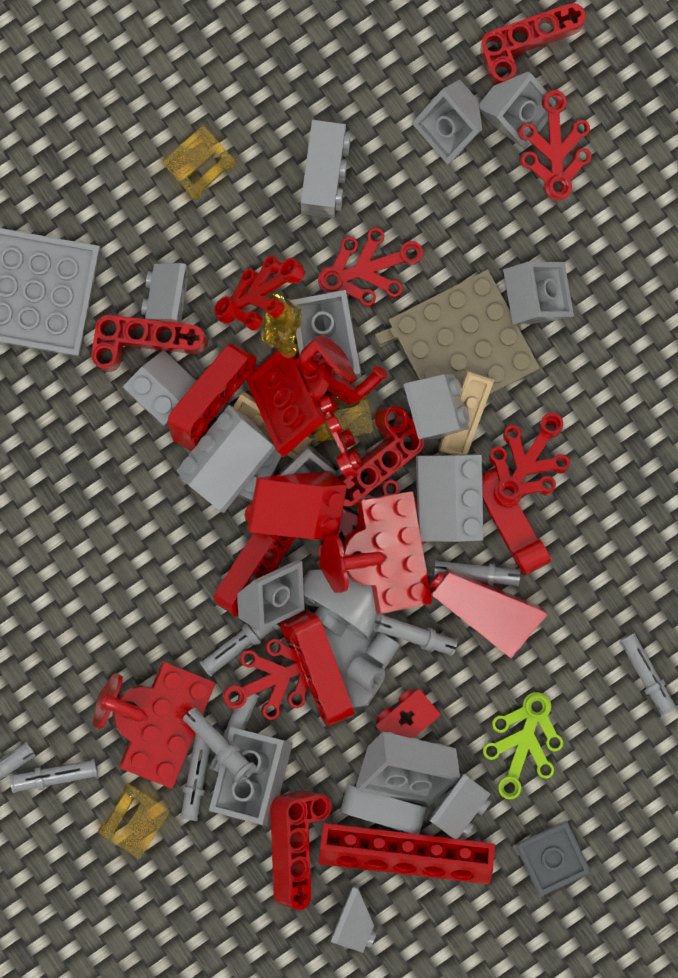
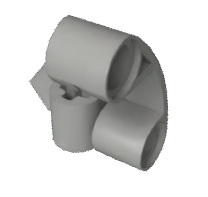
(353, 606)
(358, 660)

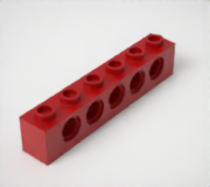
(407, 853)

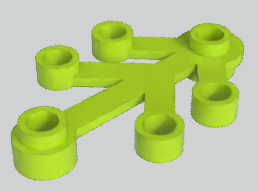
(525, 740)

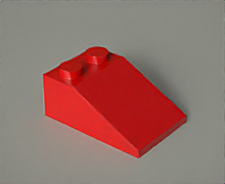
(298, 505)

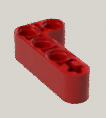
(534, 36)
(149, 340)
(208, 395)
(393, 445)
(514, 528)
(256, 559)
(320, 668)
(291, 856)

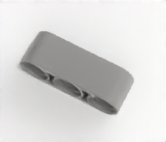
(383, 810)

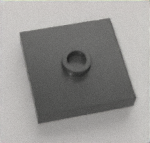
(553, 858)

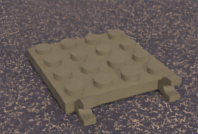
(461, 332)

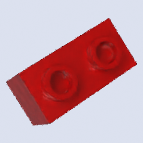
(412, 701)

